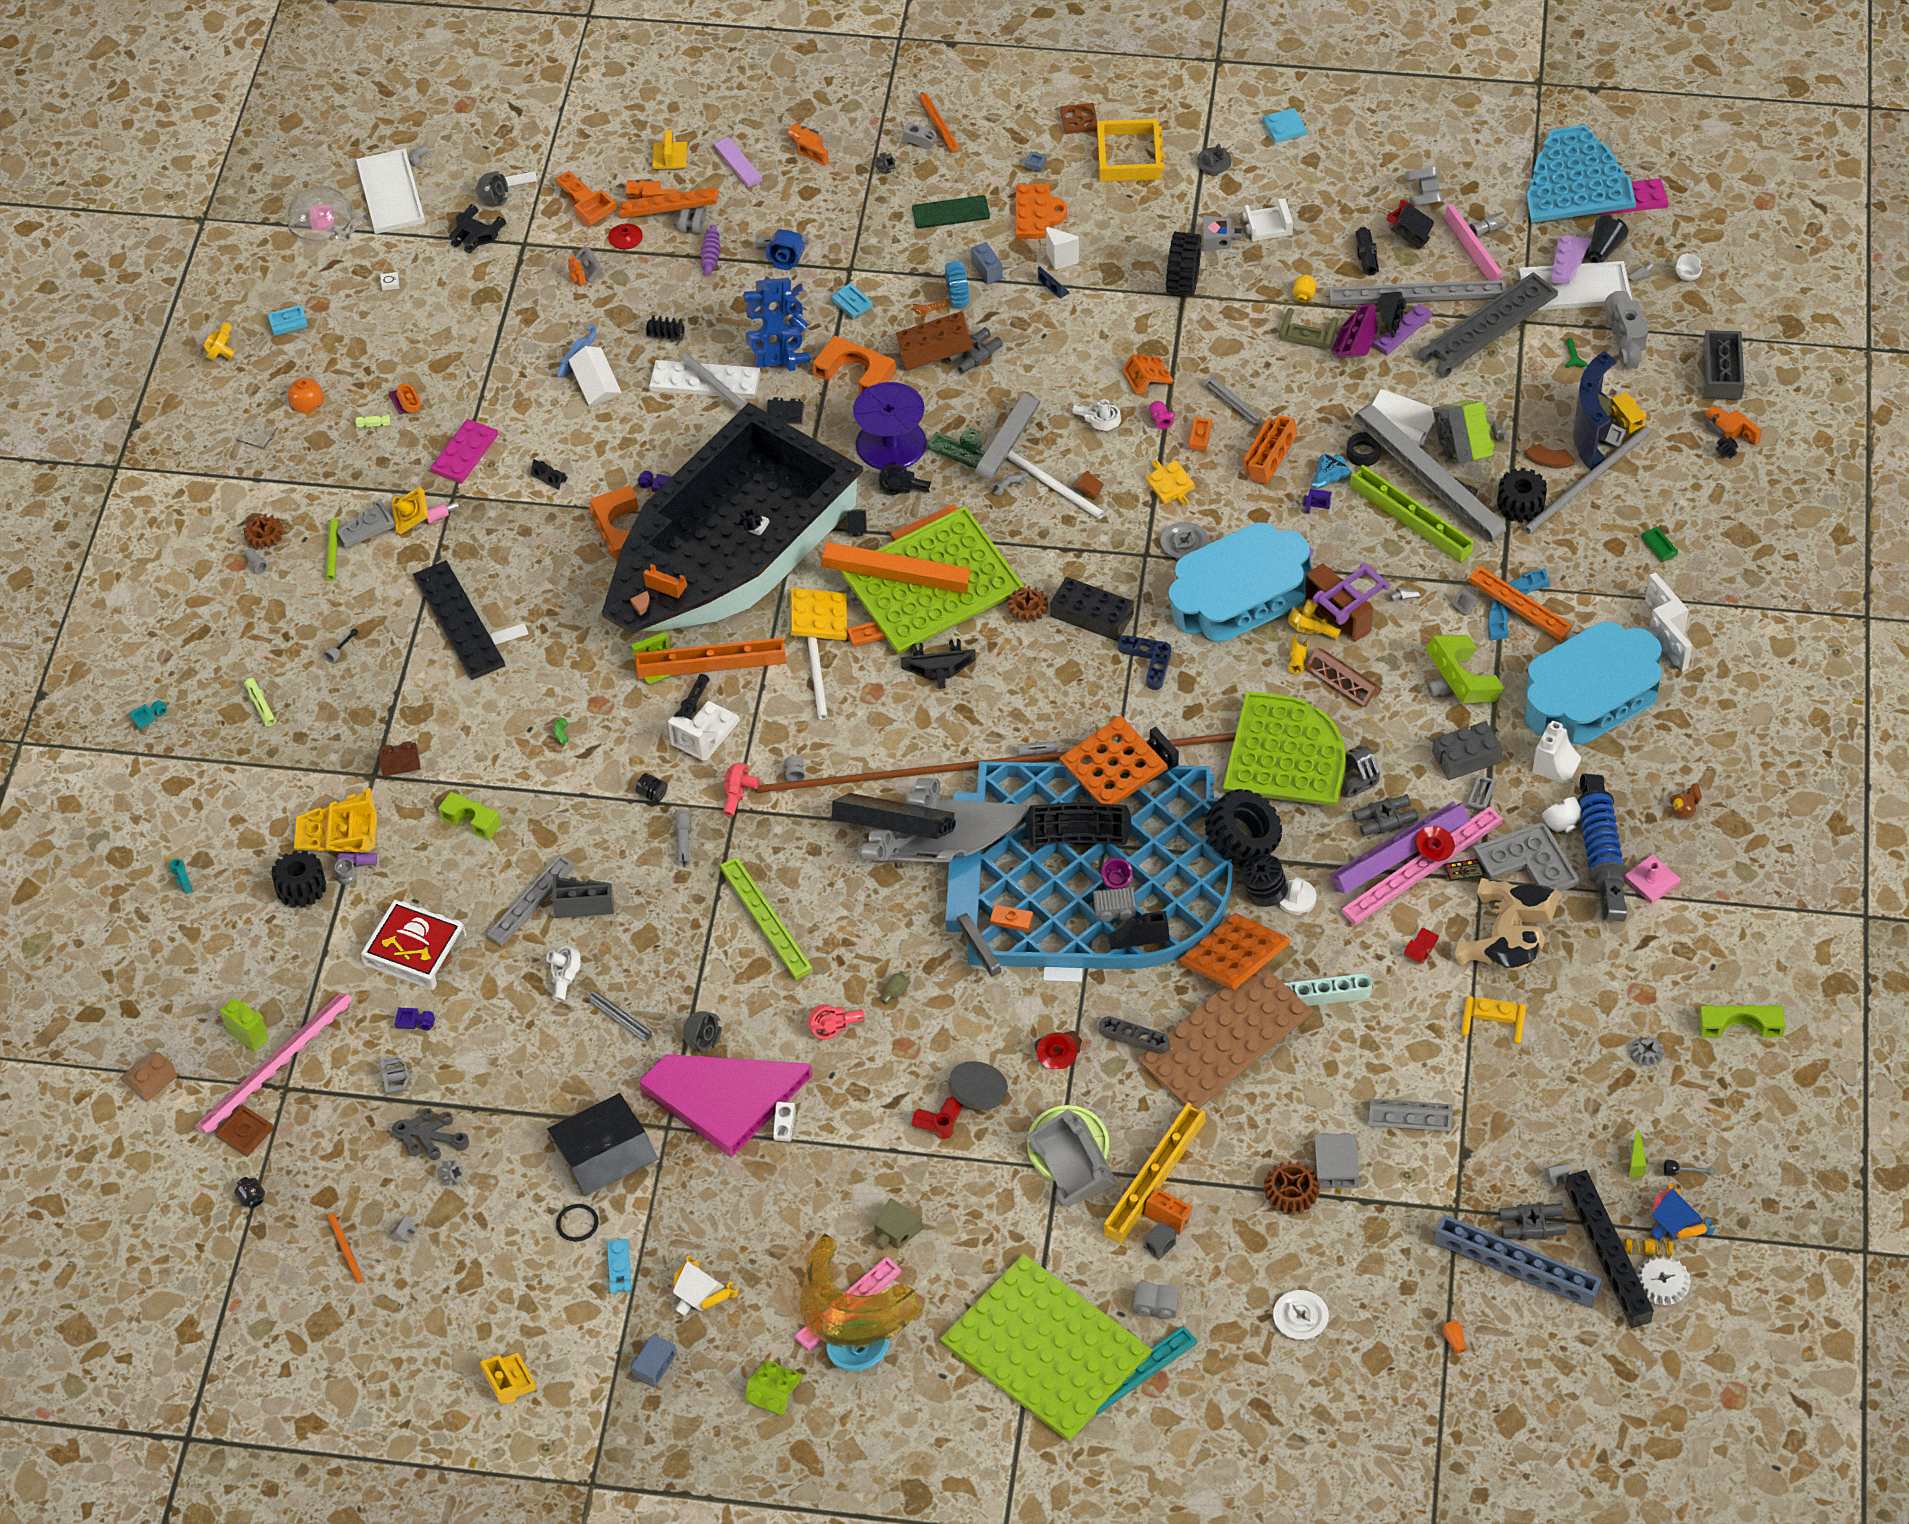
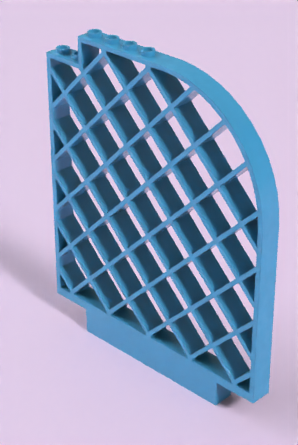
(965, 871)

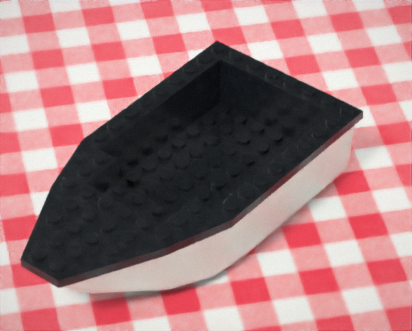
(696, 529)

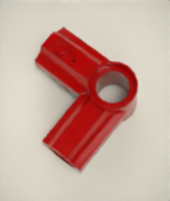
(934, 1122)

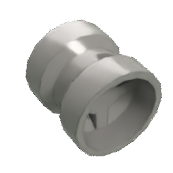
(794, 768)
(345, 871)

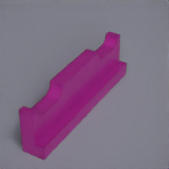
(395, 400)

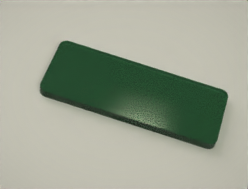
(950, 212)

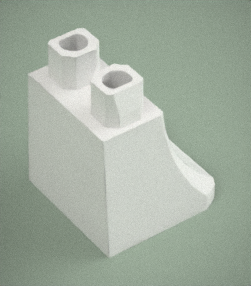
(1555, 755)

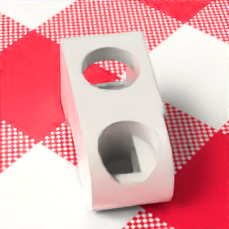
(784, 1121)

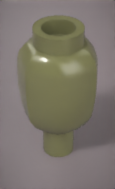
(895, 986)

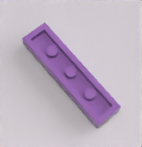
(1408, 325)

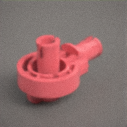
(735, 783)
(833, 1023)

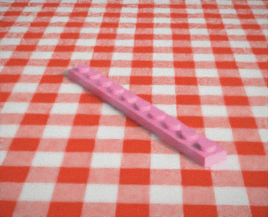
(1419, 868)
(268, 1068)

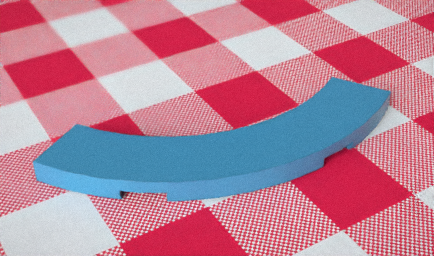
(1499, 612)

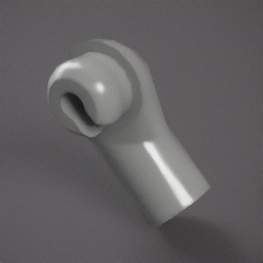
(414, 157)

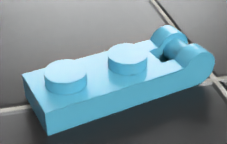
(619, 1265)

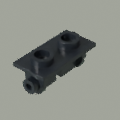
(548, 474)

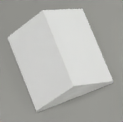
(1061, 248)

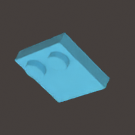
(1284, 125)

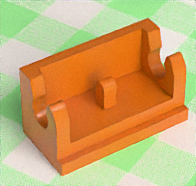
(664, 582)
(1167, 1209)

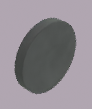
(978, 1085)

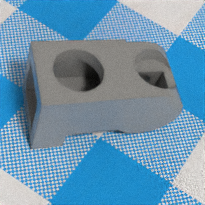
(918, 135)

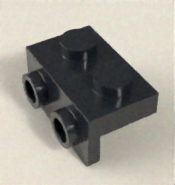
(786, 411)

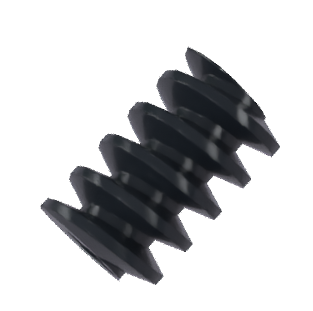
(665, 328)

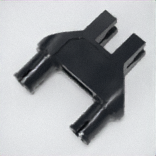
(473, 232)

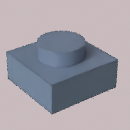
(1035, 161)

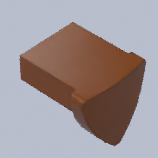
(1088, 484)

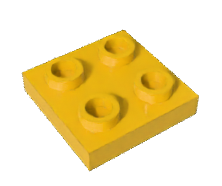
(409, 510)

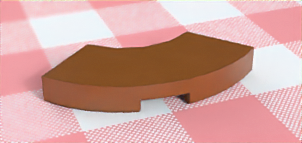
(1554, 458)

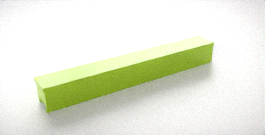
(1412, 513)

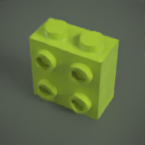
(244, 1024)

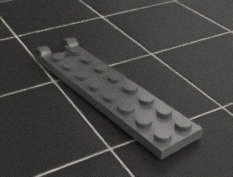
(1488, 323)

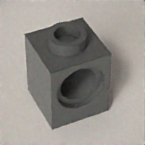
(1160, 1240)

